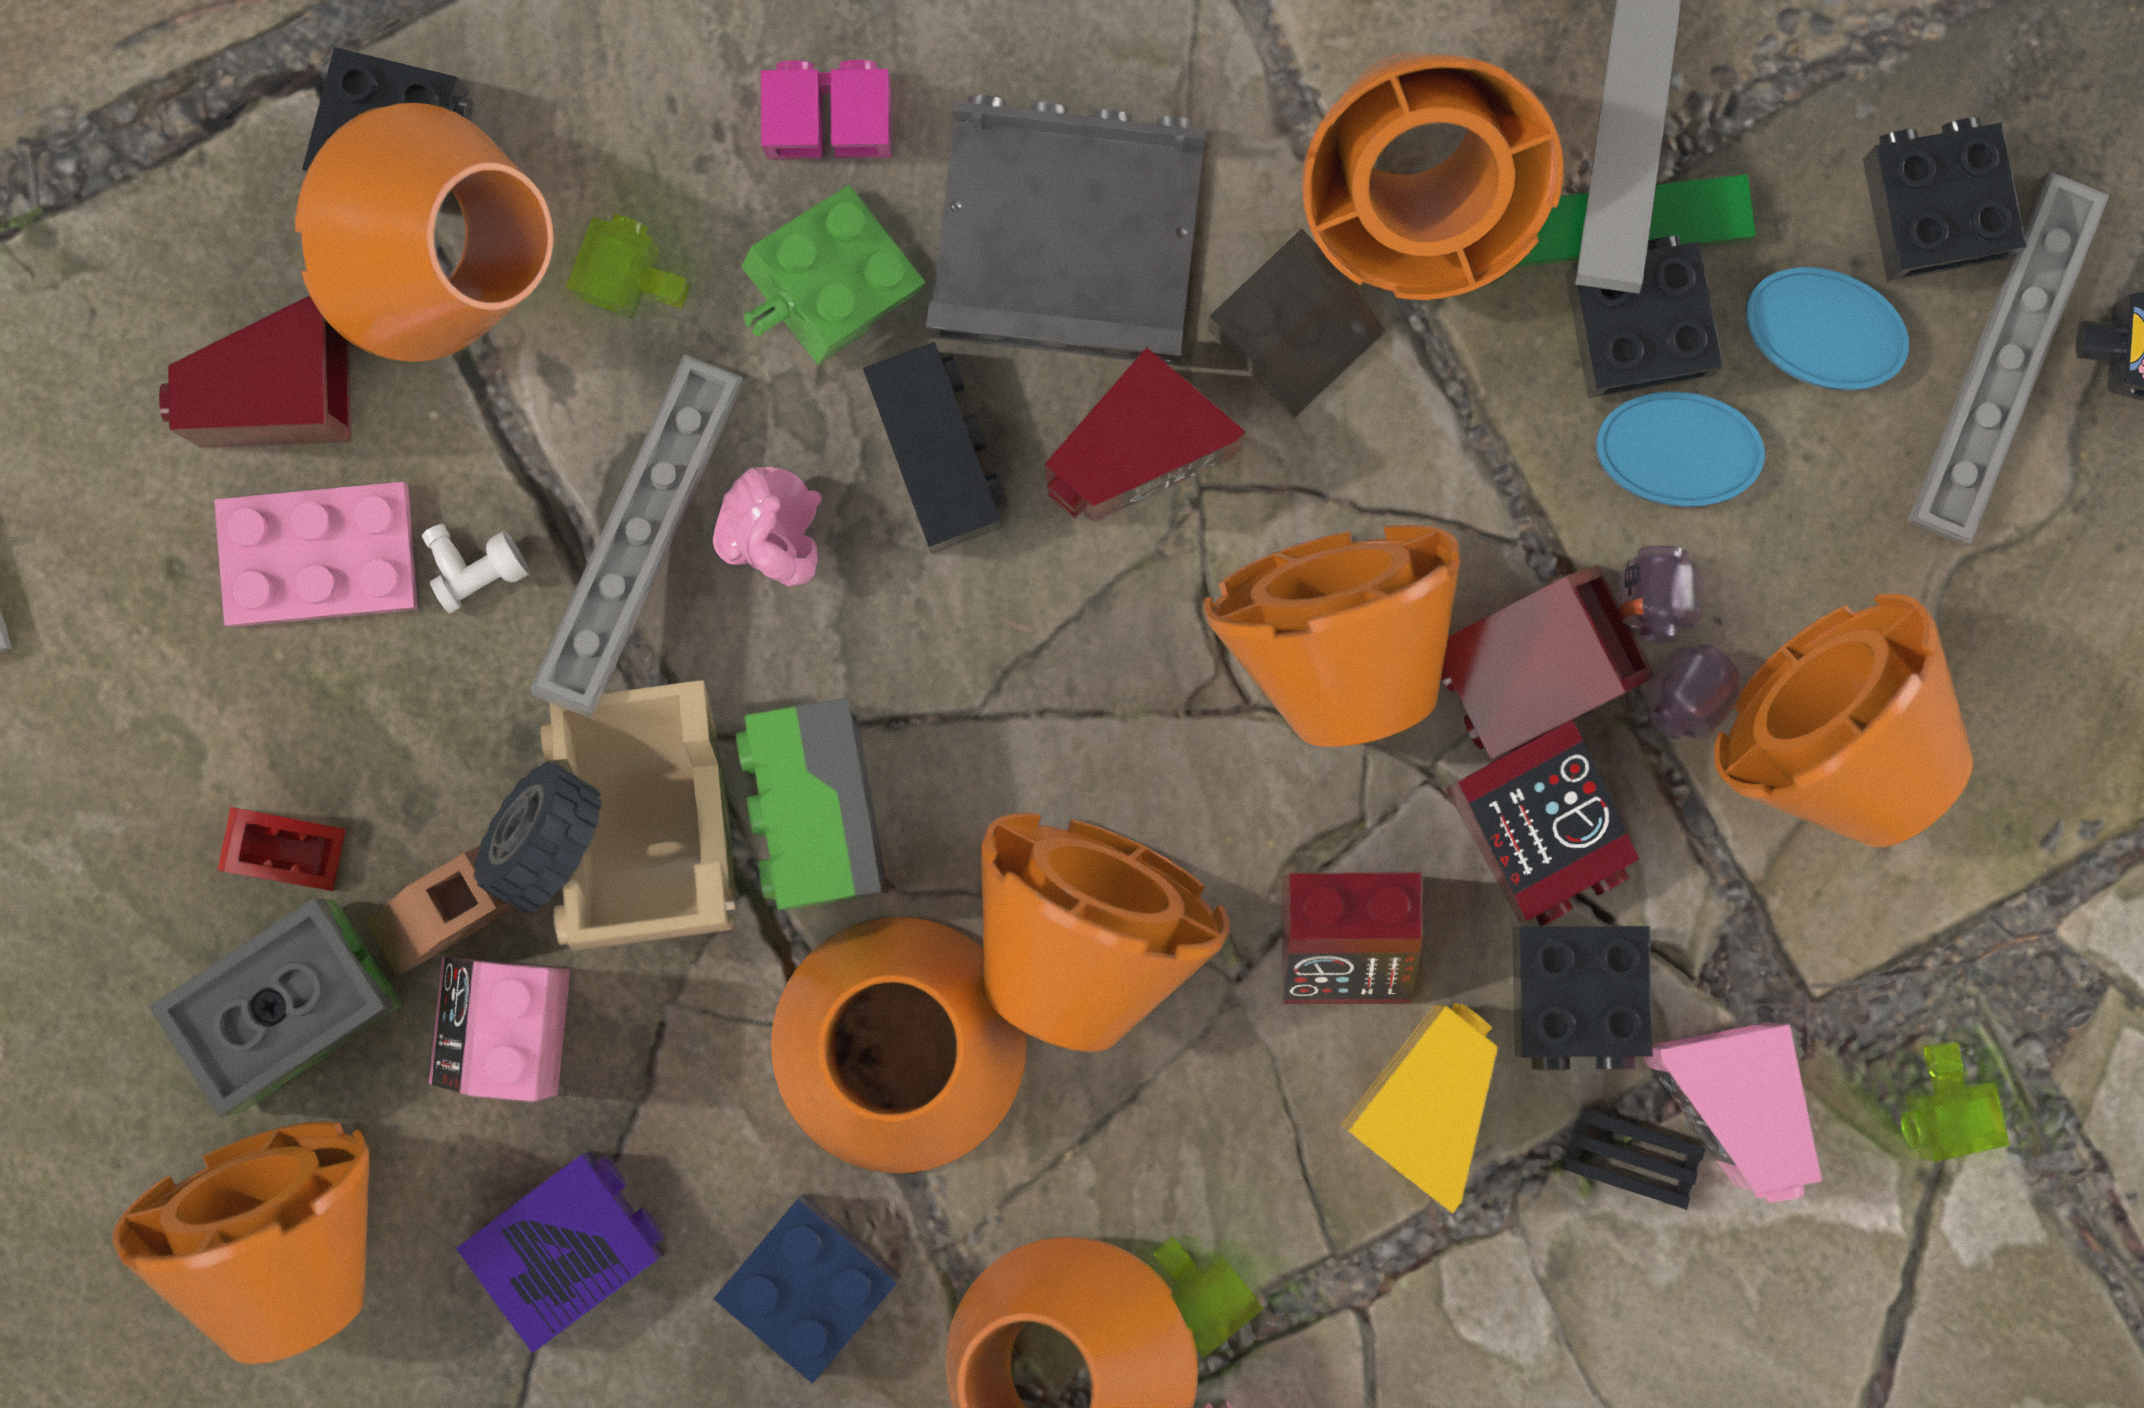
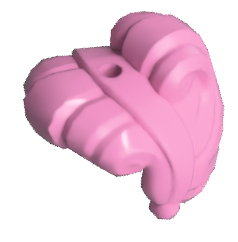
(766, 525)

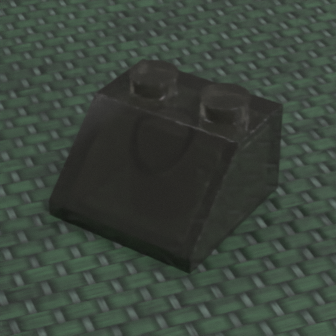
(1296, 324)

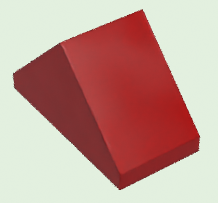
(281, 849)

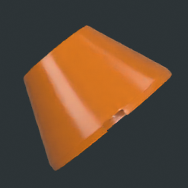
(1444, 225)
(371, 232)
(1345, 630)
(1853, 726)
(1086, 929)
(807, 1066)
(260, 1241)
(1094, 1295)

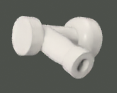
(460, 580)

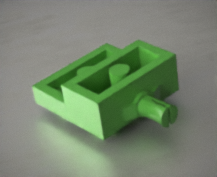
(829, 275)

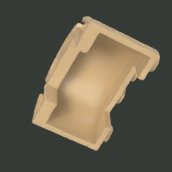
(664, 826)

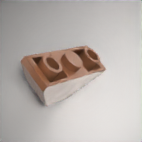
(434, 914)

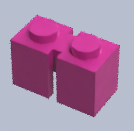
(795, 110)

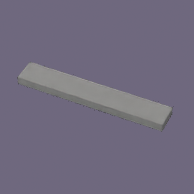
(1628, 145)
(2008, 359)
(636, 537)

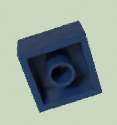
(807, 1288)

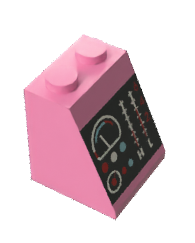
(499, 1029)
(1744, 1104)

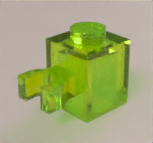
(618, 269)
(1955, 1115)
(1210, 1298)

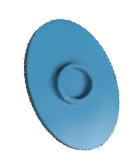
(1827, 329)
(1680, 449)

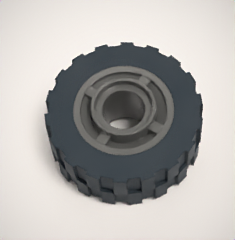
(537, 837)

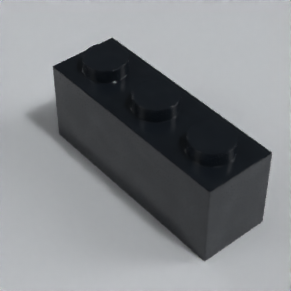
(936, 446)

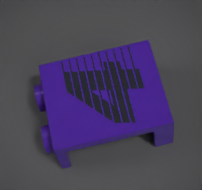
(563, 1249)

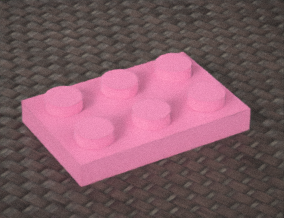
(316, 554)

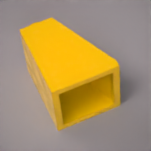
(1430, 1102)

